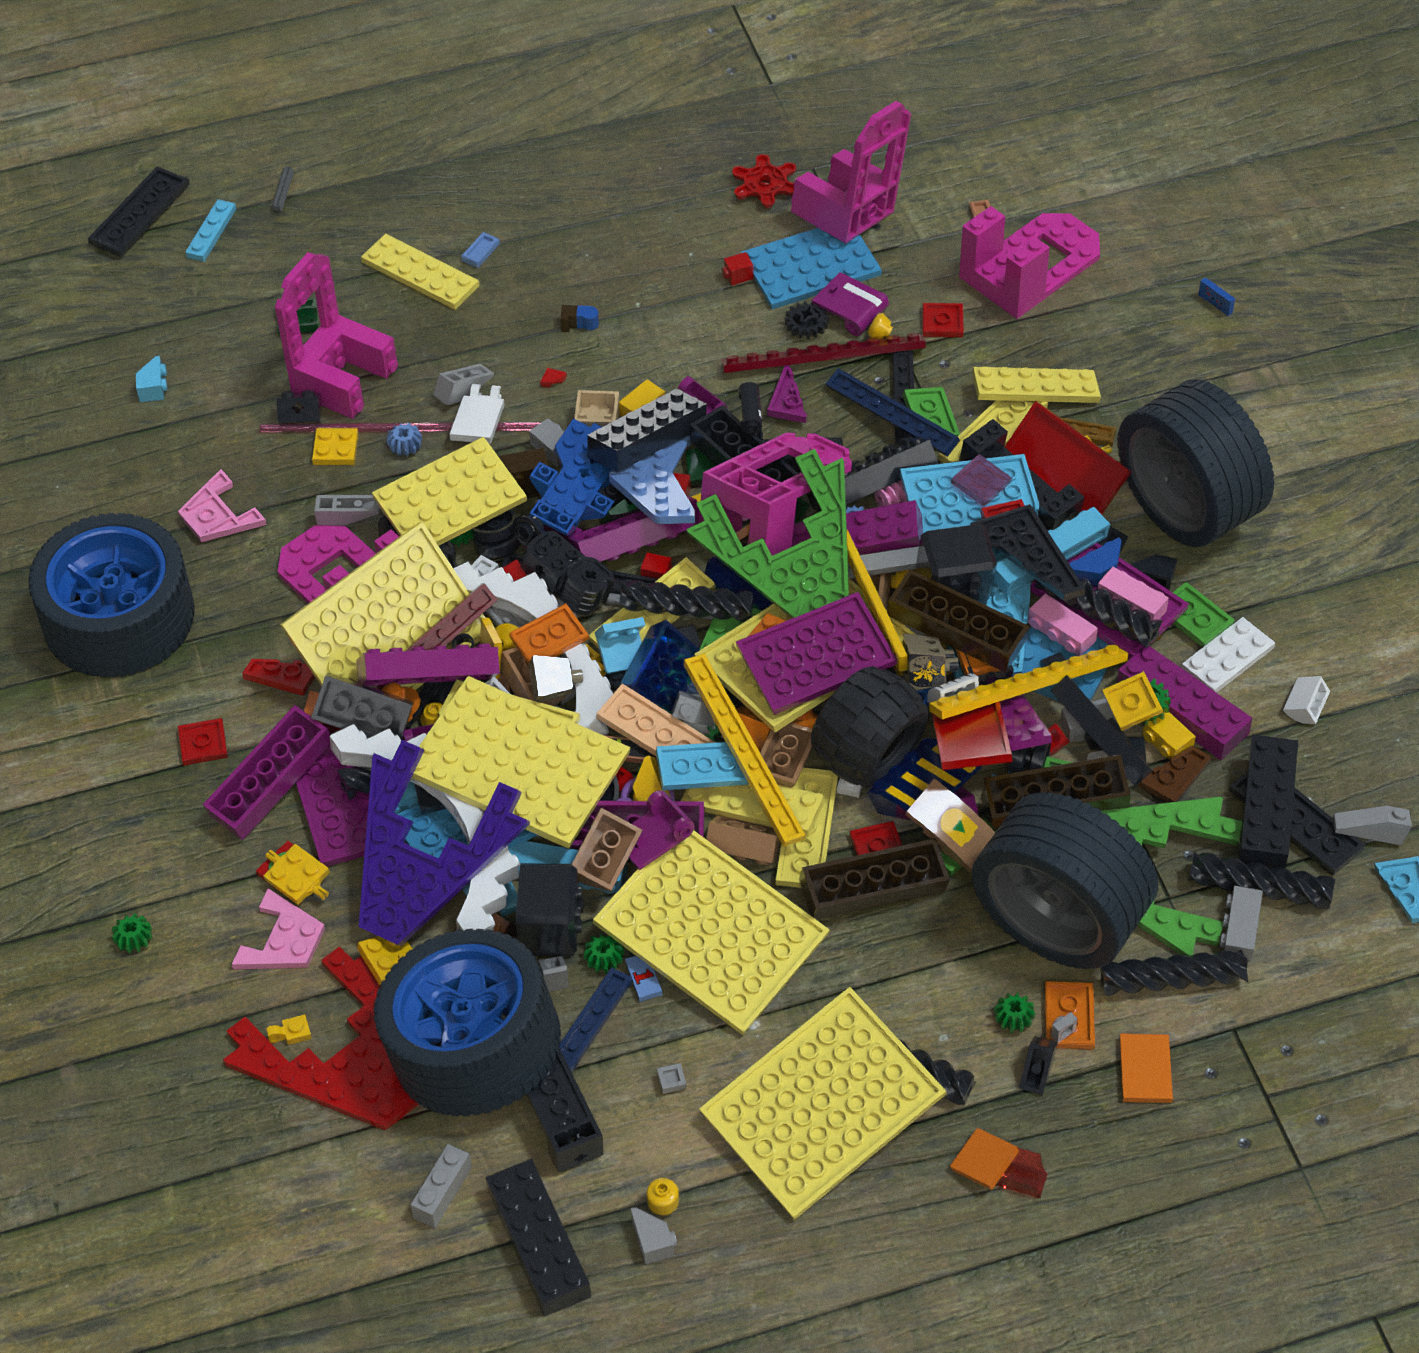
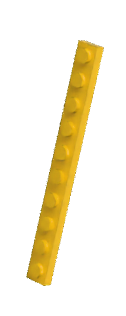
(1027, 682)
(744, 750)

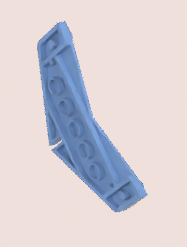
(654, 487)

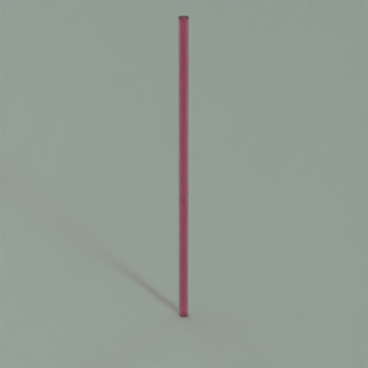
(385, 426)

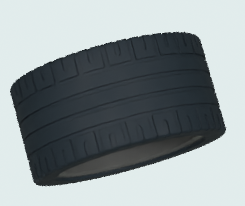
(1196, 462)
(1065, 880)

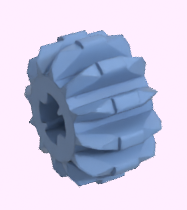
(404, 439)

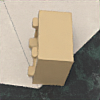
(597, 407)

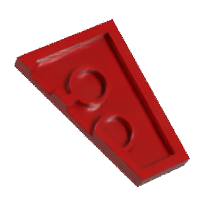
(289, 677)

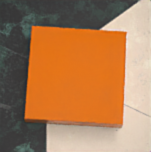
(984, 1158)

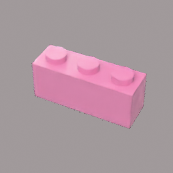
(1135, 592)
(1062, 625)

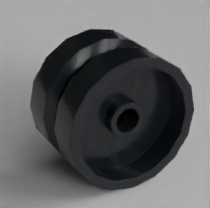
(496, 536)
(1029, 758)

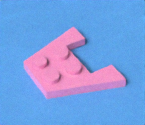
(211, 518)
(290, 942)

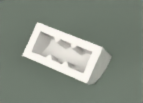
(951, 688)
(1307, 699)

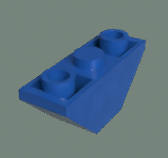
(1098, 562)

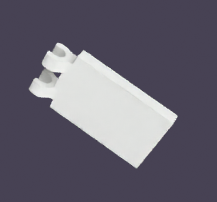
(478, 415)

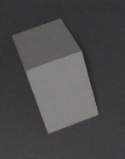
(554, 973)

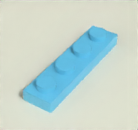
(210, 230)

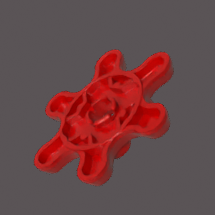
(766, 172)

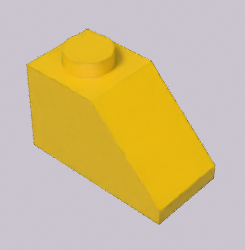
(647, 780)

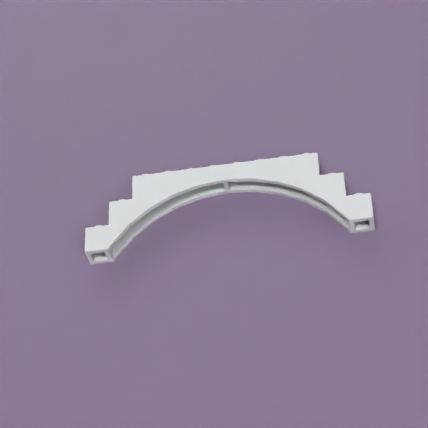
(529, 601)
(487, 888)

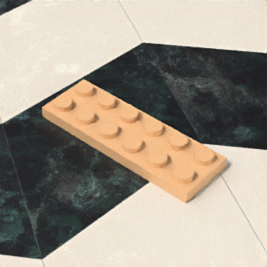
(646, 722)

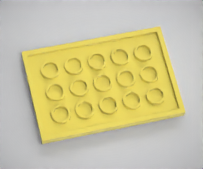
(451, 493)

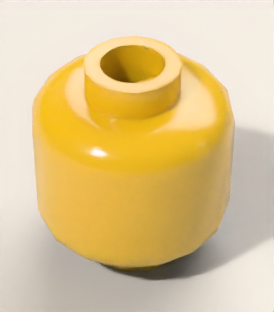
(662, 1196)

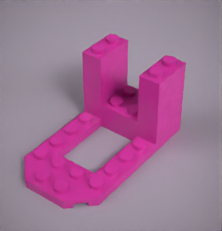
(857, 190)
(1016, 269)
(333, 344)
(762, 498)
(317, 549)

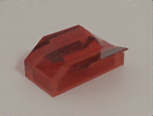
(1025, 1174)

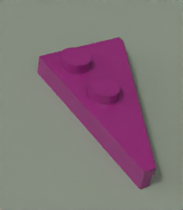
(786, 399)

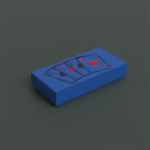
(1216, 296)

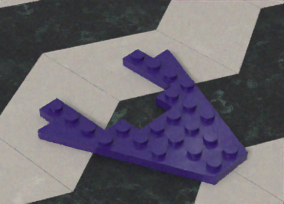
(405, 884)

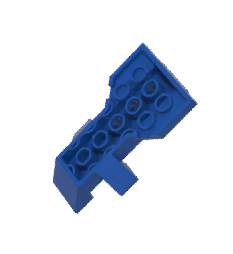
(574, 491)

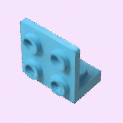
(619, 643)

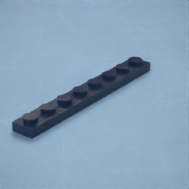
(892, 411)

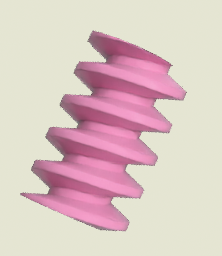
(890, 495)

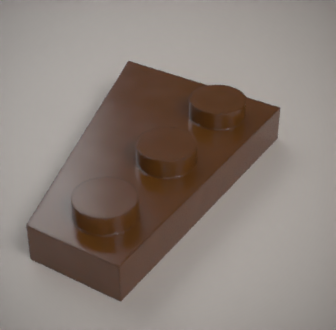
(1177, 775)

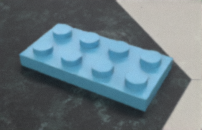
(698, 766)

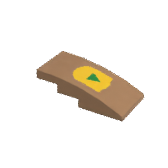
(952, 823)

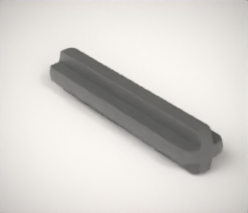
(282, 189)

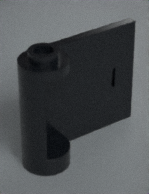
(751, 409)

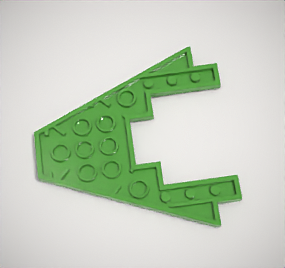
(801, 575)
(1151, 827)

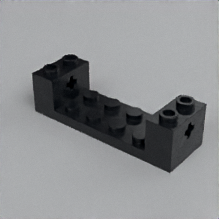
(1053, 505)
(565, 1116)

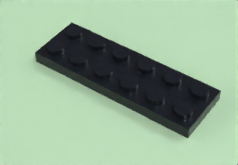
(138, 211)
(1314, 831)

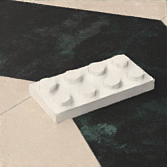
(1228, 655)

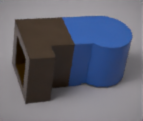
(578, 317)

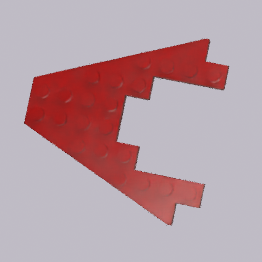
(354, 1080)

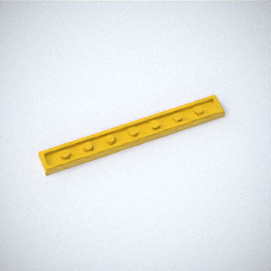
(876, 605)

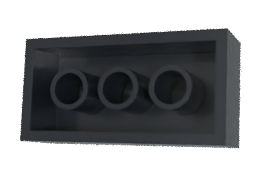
(369, 709)

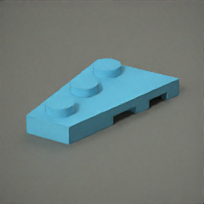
(1403, 882)

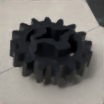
(806, 320)

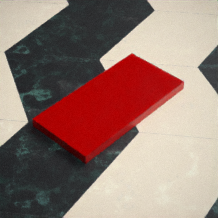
(1067, 457)
(972, 738)

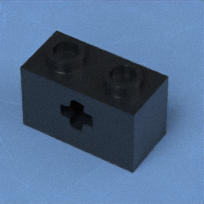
(289, 413)

